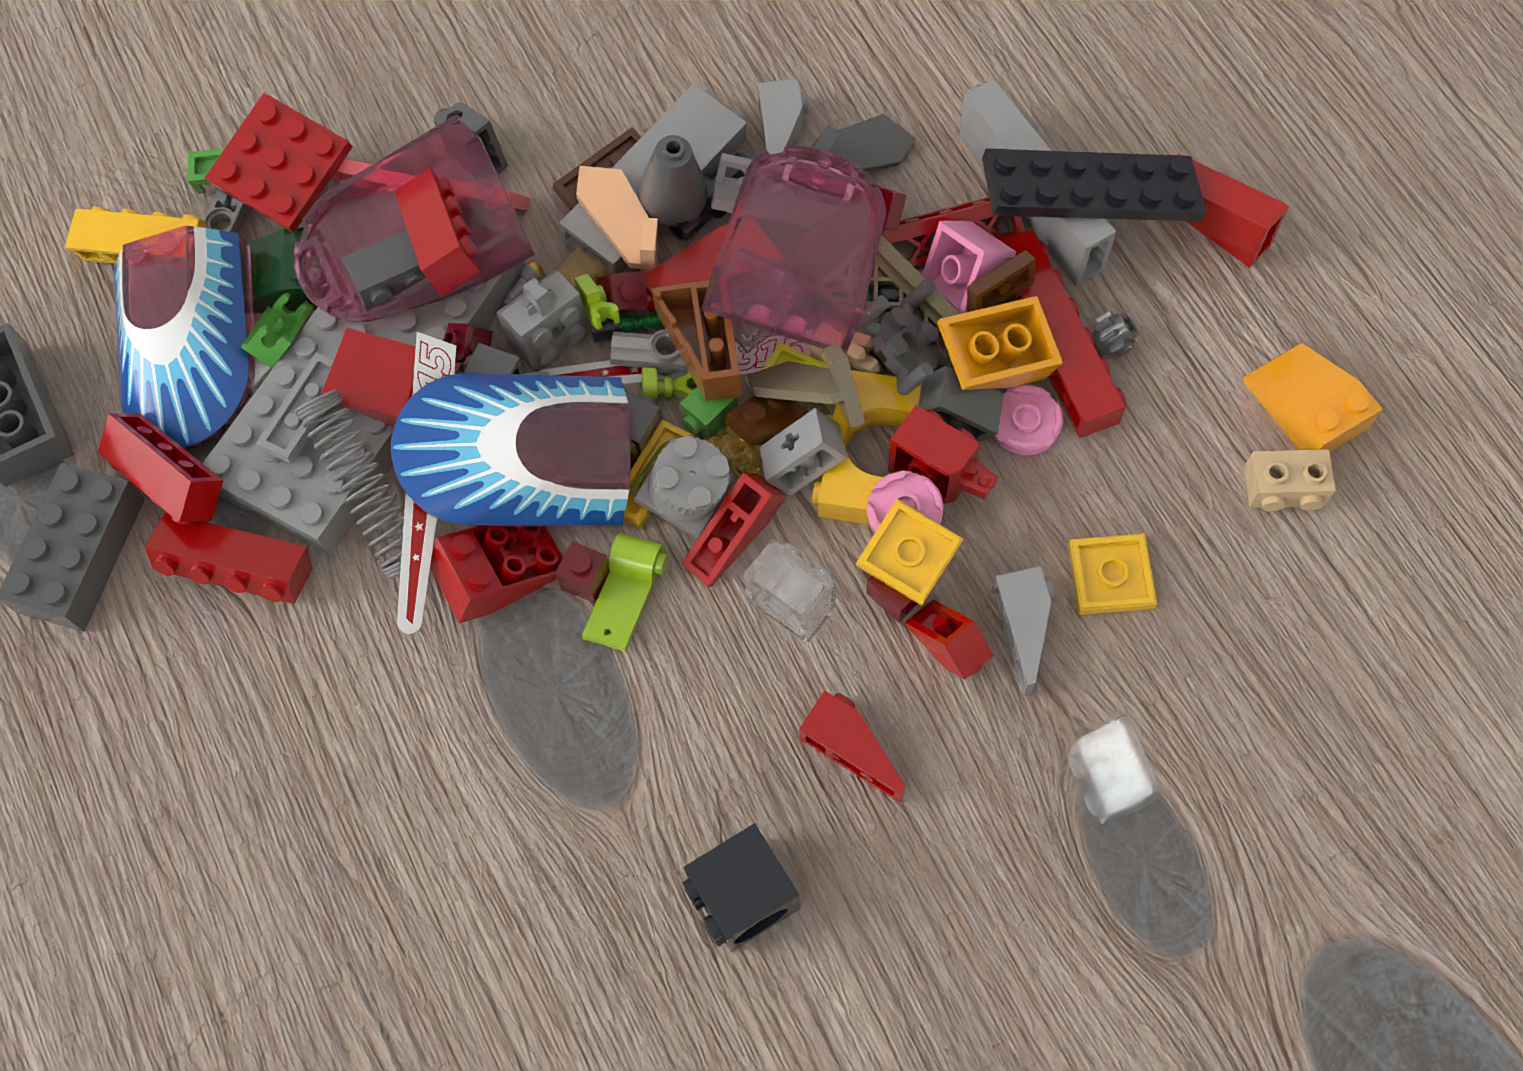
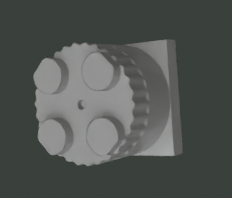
(686, 484)

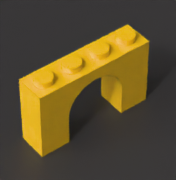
(845, 488)

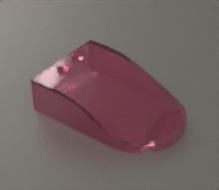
(368, 211)
(799, 247)

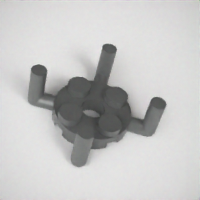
(901, 331)

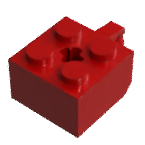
(941, 454)

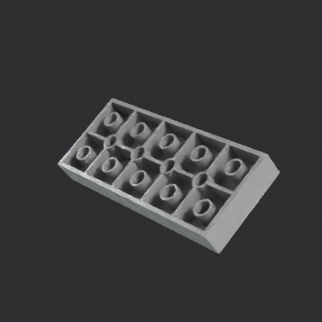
(302, 494)

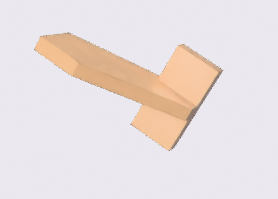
(619, 215)

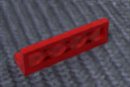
(927, 223)

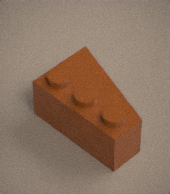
(700, 338)

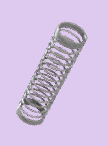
(319, 406)

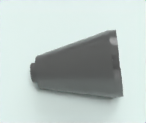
(673, 183)

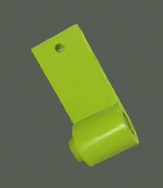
(631, 576)

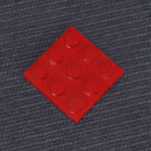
(278, 162)

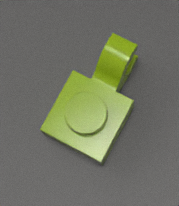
(595, 302)

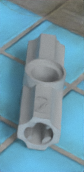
(644, 350)

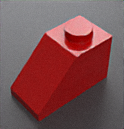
(950, 638)

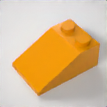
(1001, 345)
(1313, 399)

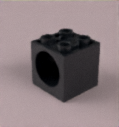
(740, 888)

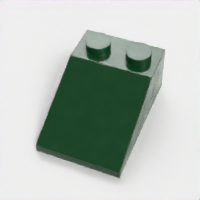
(274, 271)

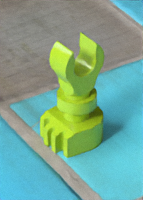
(652, 387)

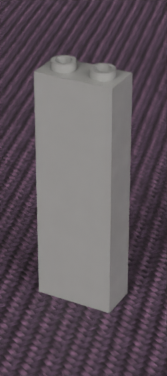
(695, 117)
(996, 123)

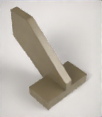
(813, 384)

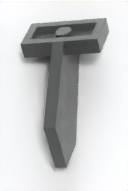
(868, 144)

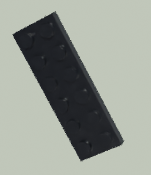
(1092, 185)

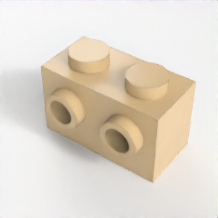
(1289, 479)

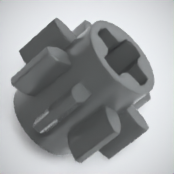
(1114, 333)

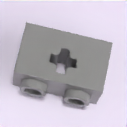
(802, 452)

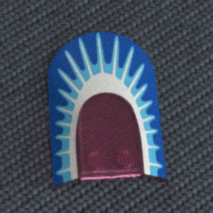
(182, 330)
(516, 450)

